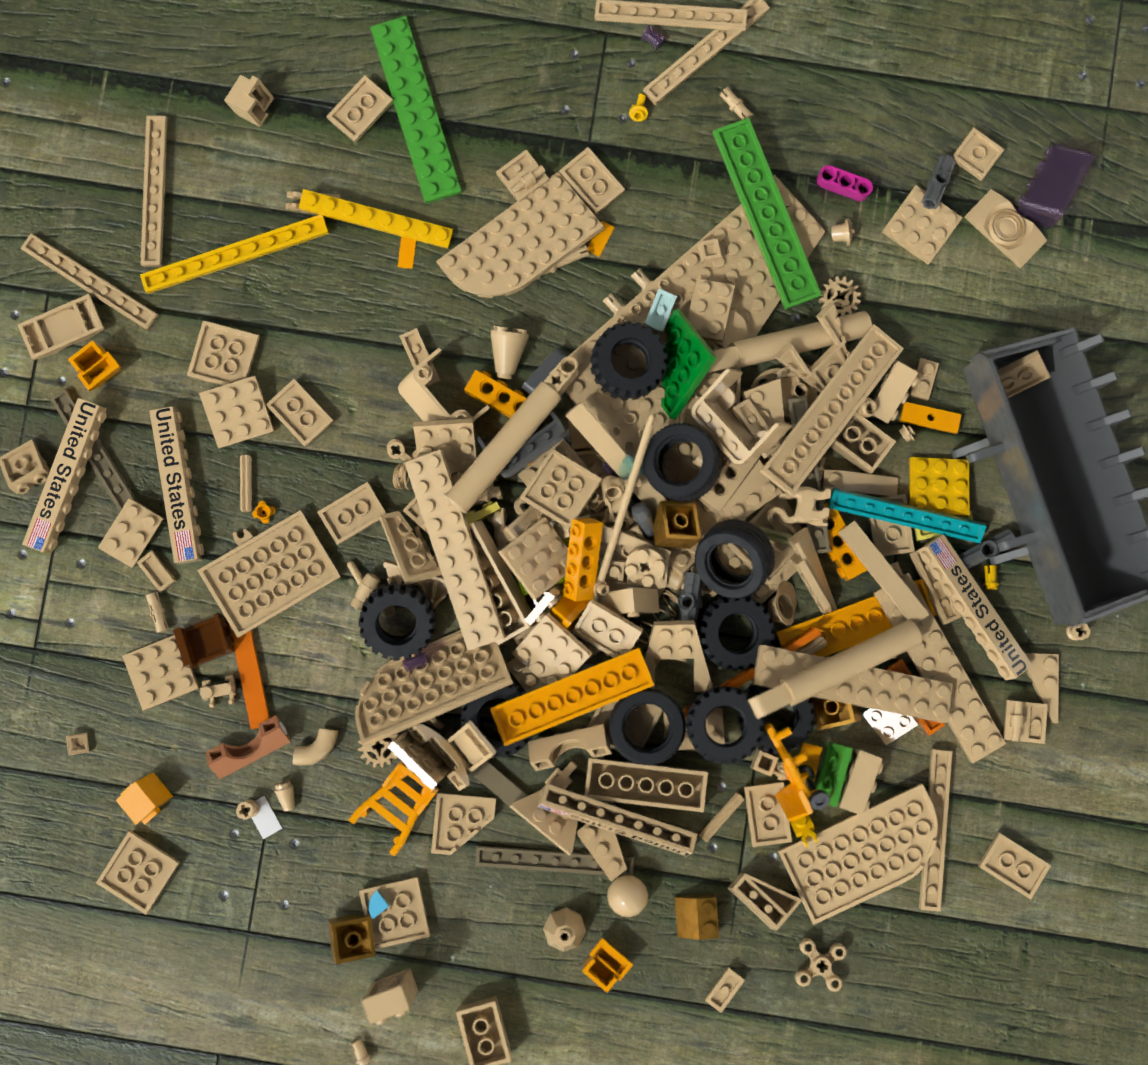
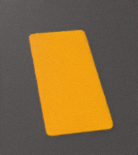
(599, 241)
(406, 253)

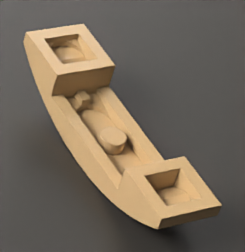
(445, 751)

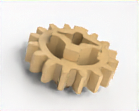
(836, 290)
(380, 755)

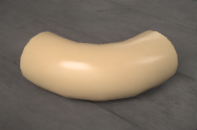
(317, 750)

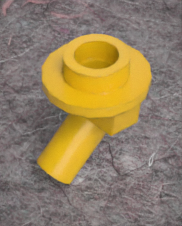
(638, 111)

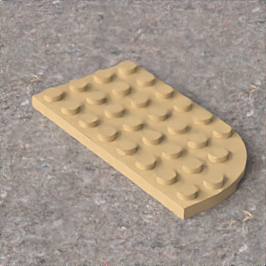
(522, 242)
(451, 679)
(863, 854)

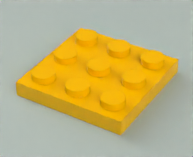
(940, 485)

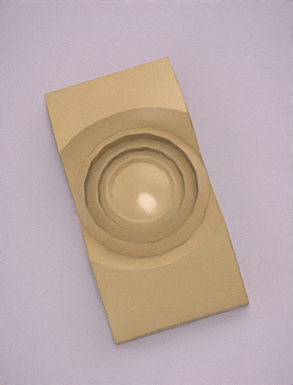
(1006, 228)
(61, 327)
(471, 746)

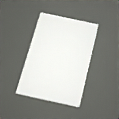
(265, 819)

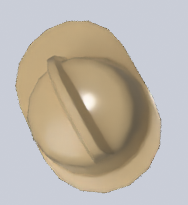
(783, 604)

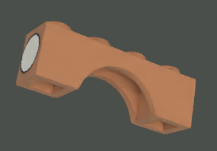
(228, 759)

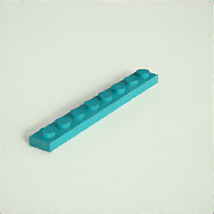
(906, 515)

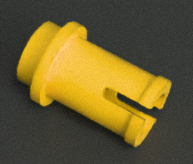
(990, 577)

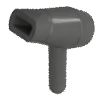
(643, 517)

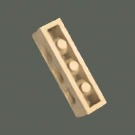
(716, 501)

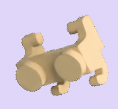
(218, 690)

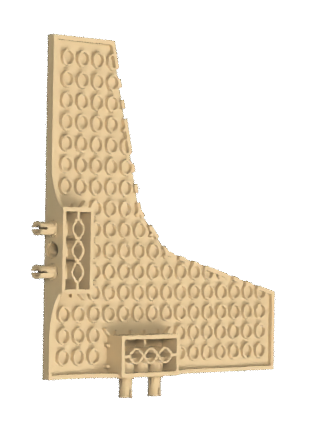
(753, 299)

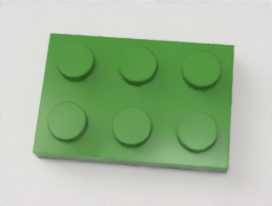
(834, 771)

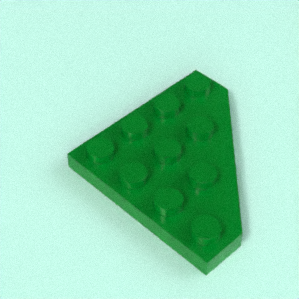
(687, 363)

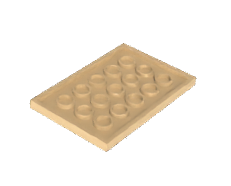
(269, 573)

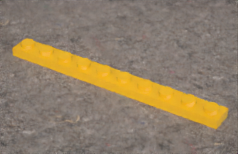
(234, 254)

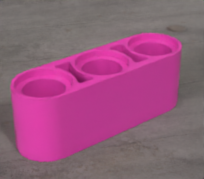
(840, 175)

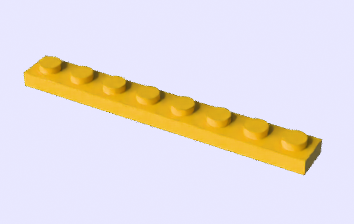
(375, 219)

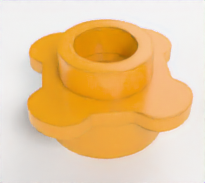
(257, 513)

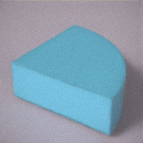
(377, 904)

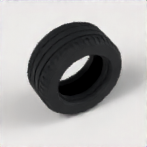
(660, 444)
(720, 578)
(665, 749)

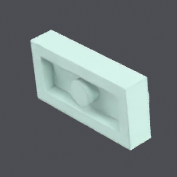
(660, 310)

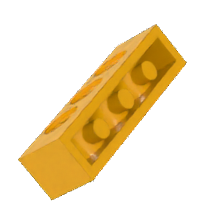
(480, 380)
(582, 559)
(844, 570)

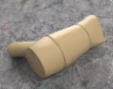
(366, 585)

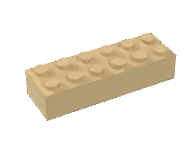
(505, 592)
(646, 784)

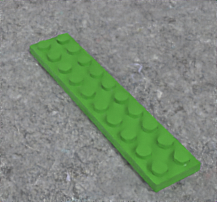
(415, 110)
(766, 213)

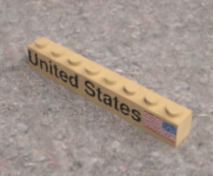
(64, 476)
(176, 485)
(974, 608)
(617, 820)

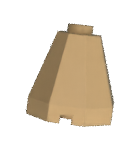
(567, 922)

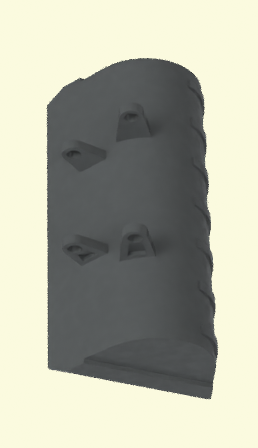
(1064, 478)

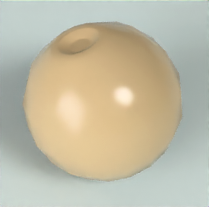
(627, 896)

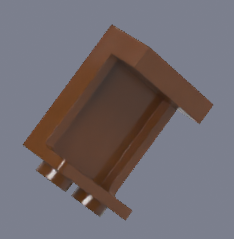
(204, 641)

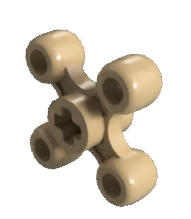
(825, 971)

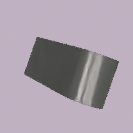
(543, 370)

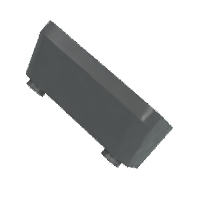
(534, 446)

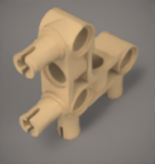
(613, 500)

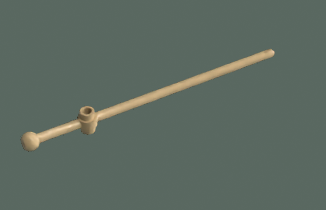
(601, 586)

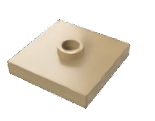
(977, 154)

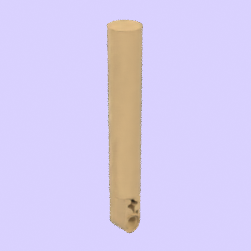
(803, 338)
(512, 436)
(838, 668)

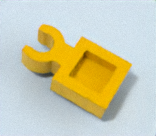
(804, 827)

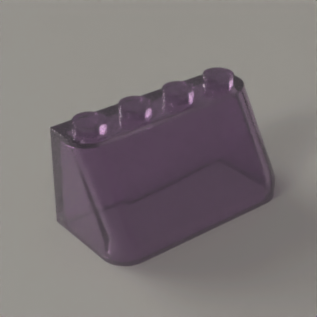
(1054, 184)

